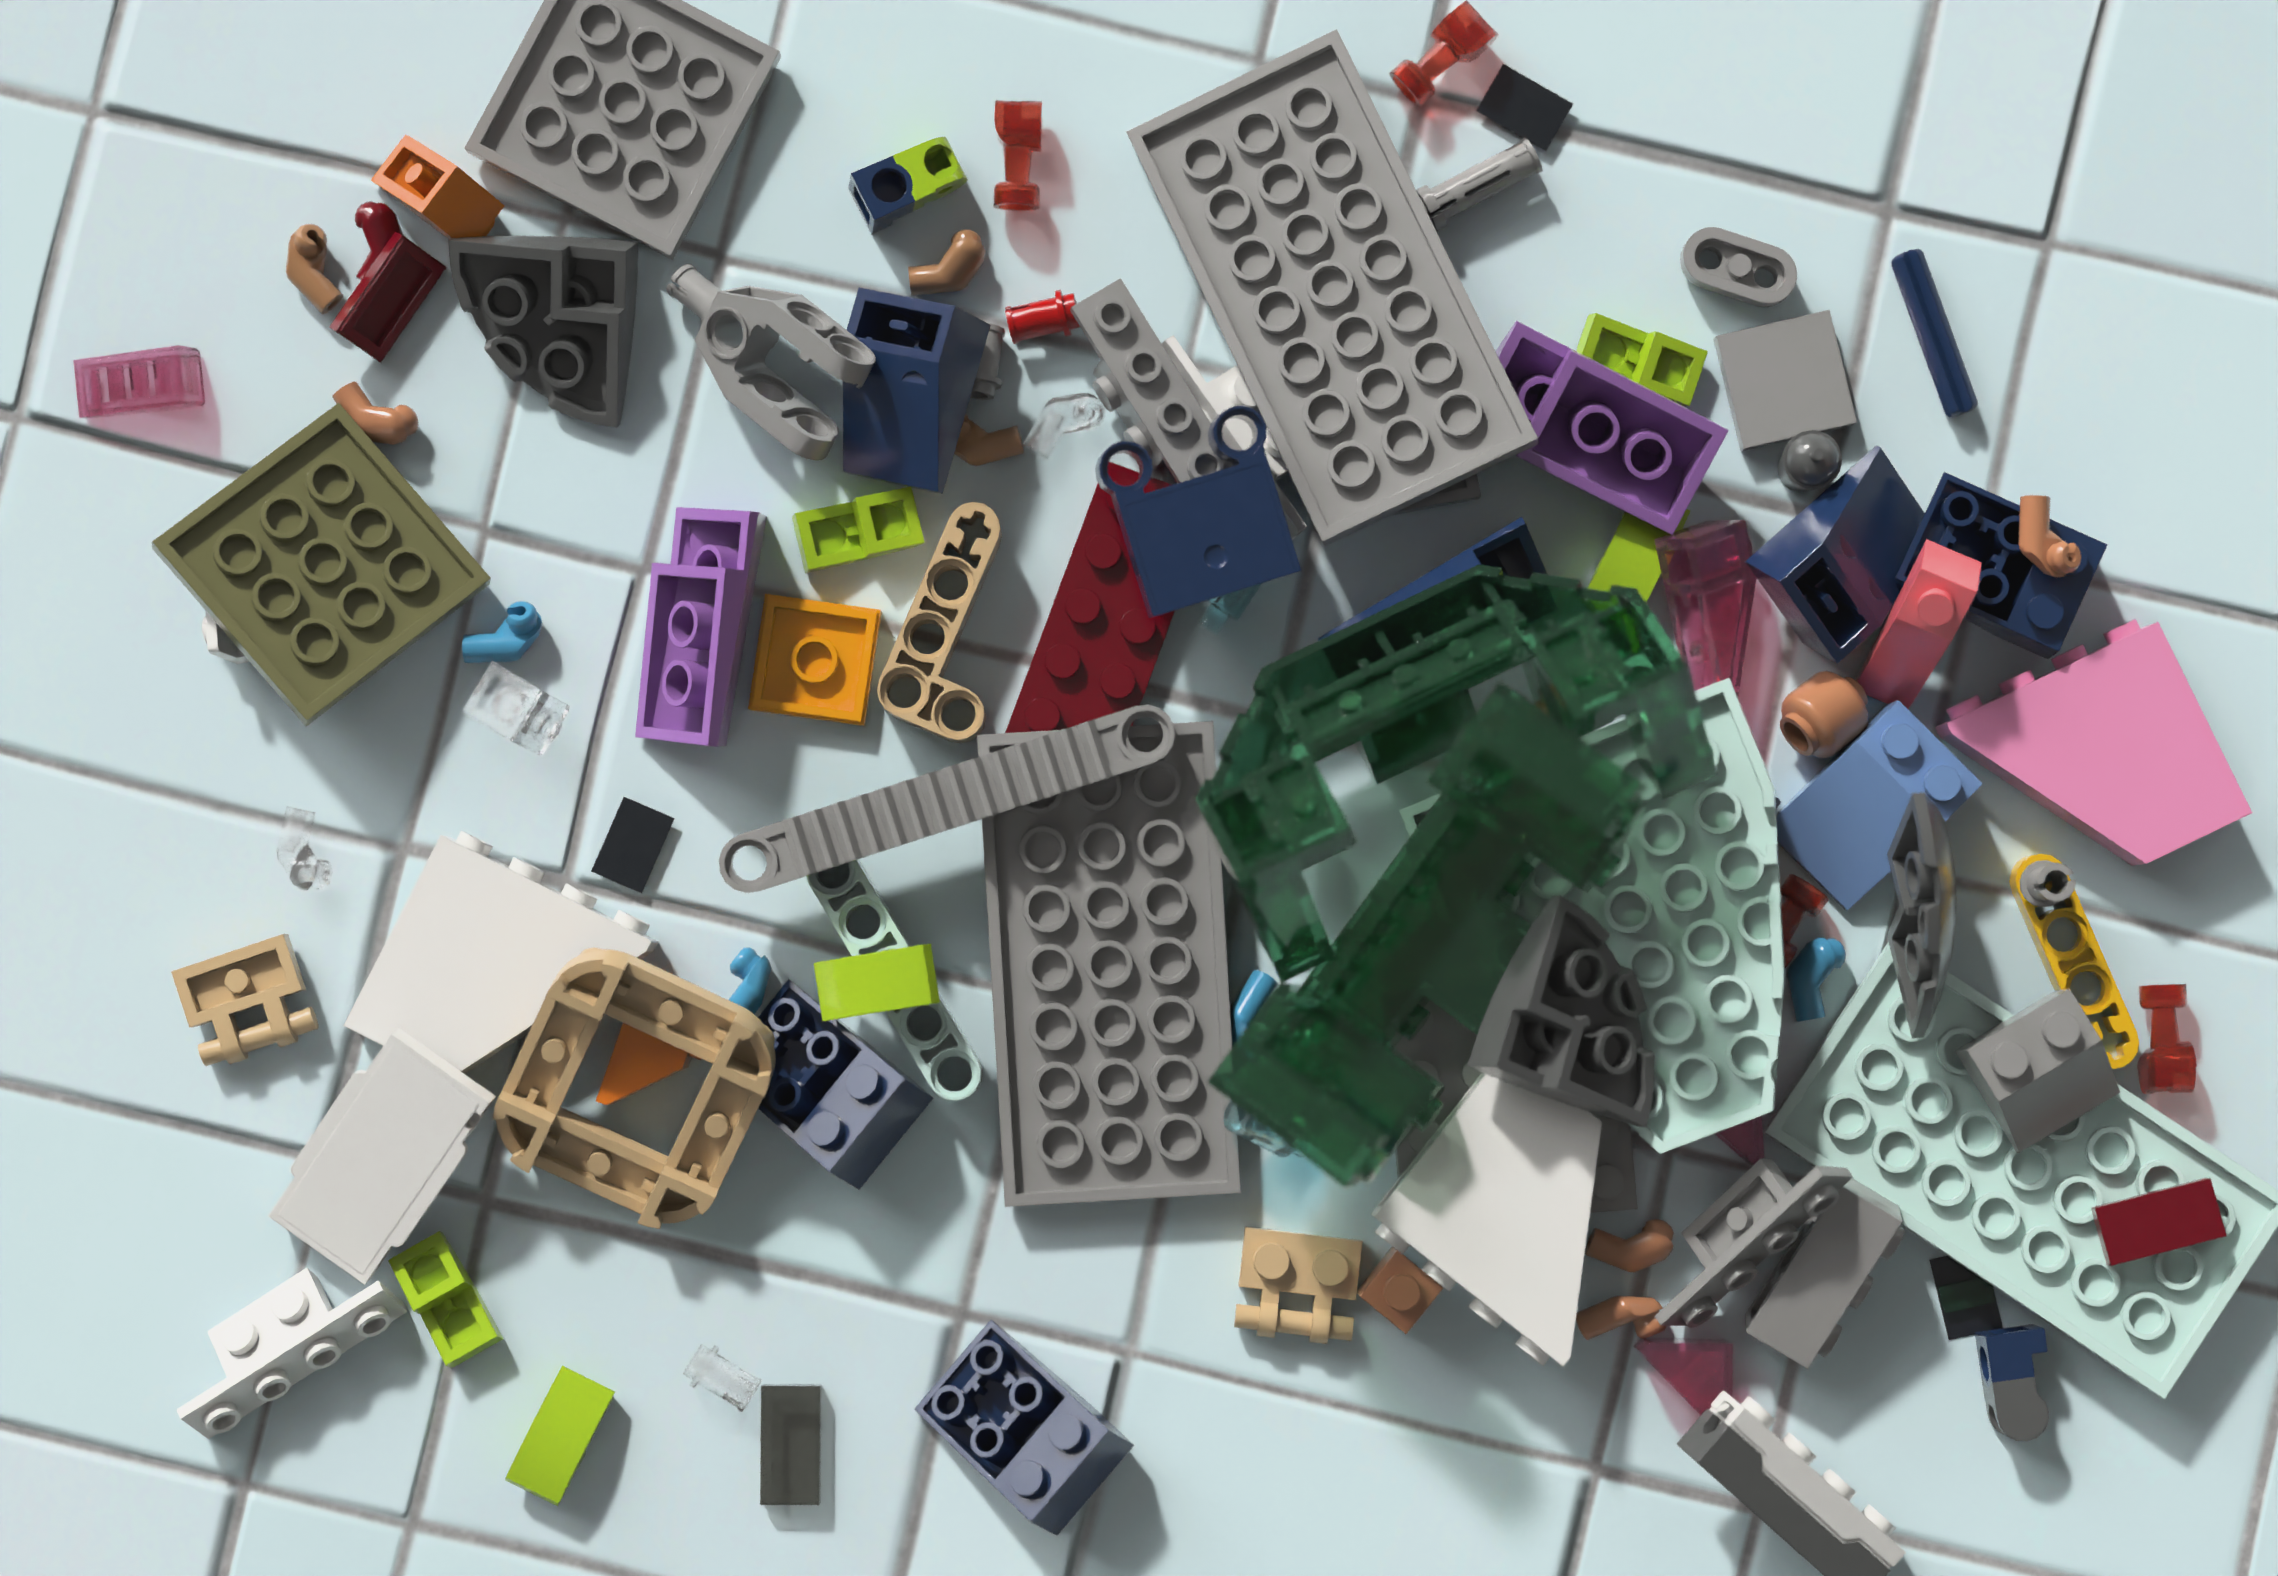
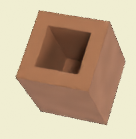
(1399, 1290)

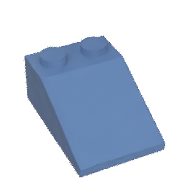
(1854, 804)

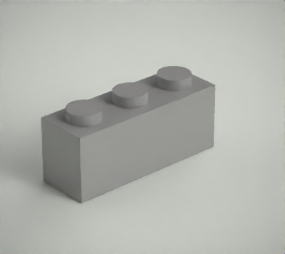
(1825, 1274)

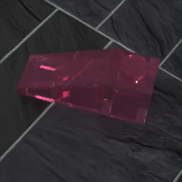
(1709, 597)

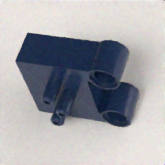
(1204, 531)

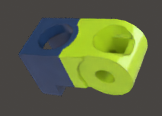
(905, 182)

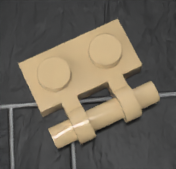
(238, 982)
(1299, 1265)

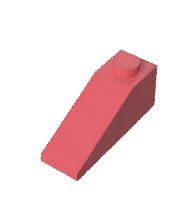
(1920, 624)

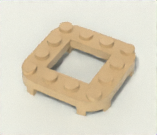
(604, 1161)

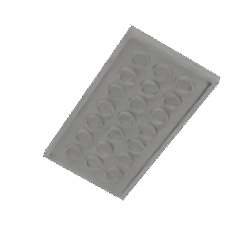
(1332, 288)
(1111, 983)

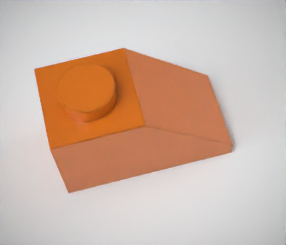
(437, 191)
(639, 1063)

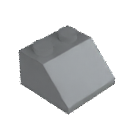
(2040, 1068)

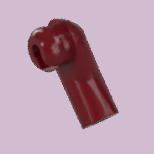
(378, 226)

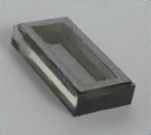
(790, 1444)

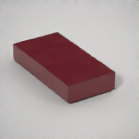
(388, 296)
(2158, 1221)

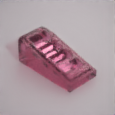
(176, 380)

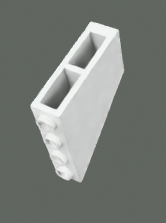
(481, 953)
(1503, 1209)

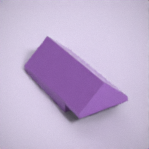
(1608, 429)
(698, 626)

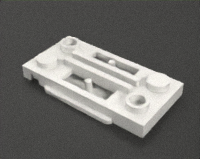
(381, 1155)

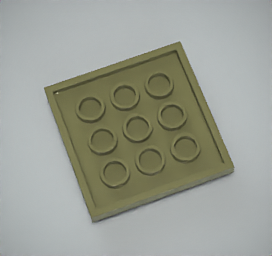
(321, 564)

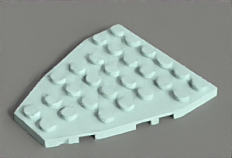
(1695, 924)

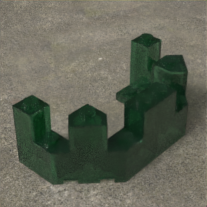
(1404, 697)
(1434, 929)

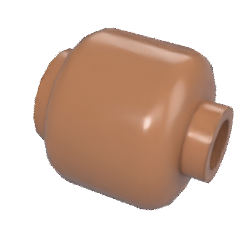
(1824, 714)

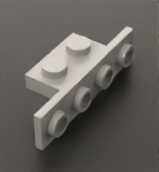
(1145, 385)
(1744, 1227)

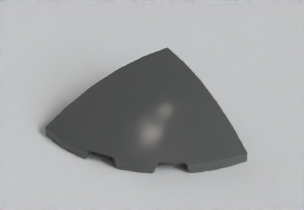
(554, 315)
(1926, 916)
(1569, 1020)

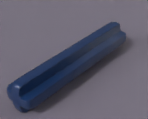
(1934, 333)

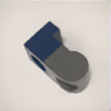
(2010, 1380)

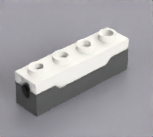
(1787, 1493)

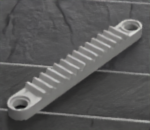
(946, 798)

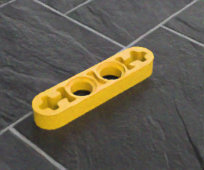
(2082, 957)

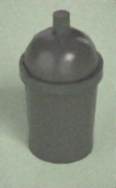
(1809, 461)

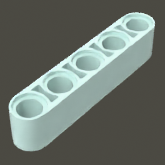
(950, 1040)

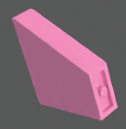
(2108, 746)

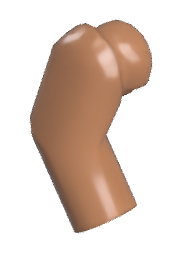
(2041, 544)

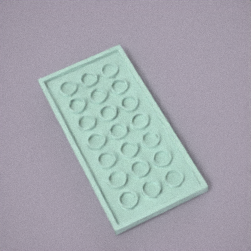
(2022, 1221)

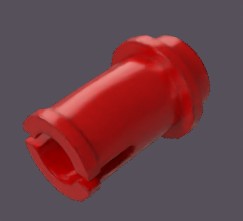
(1042, 317)

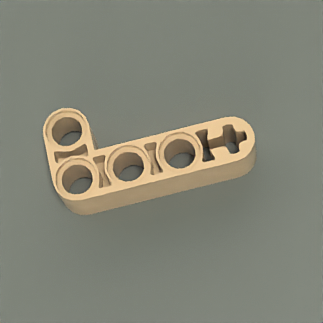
(952, 618)

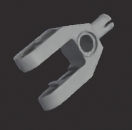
(739, 355)

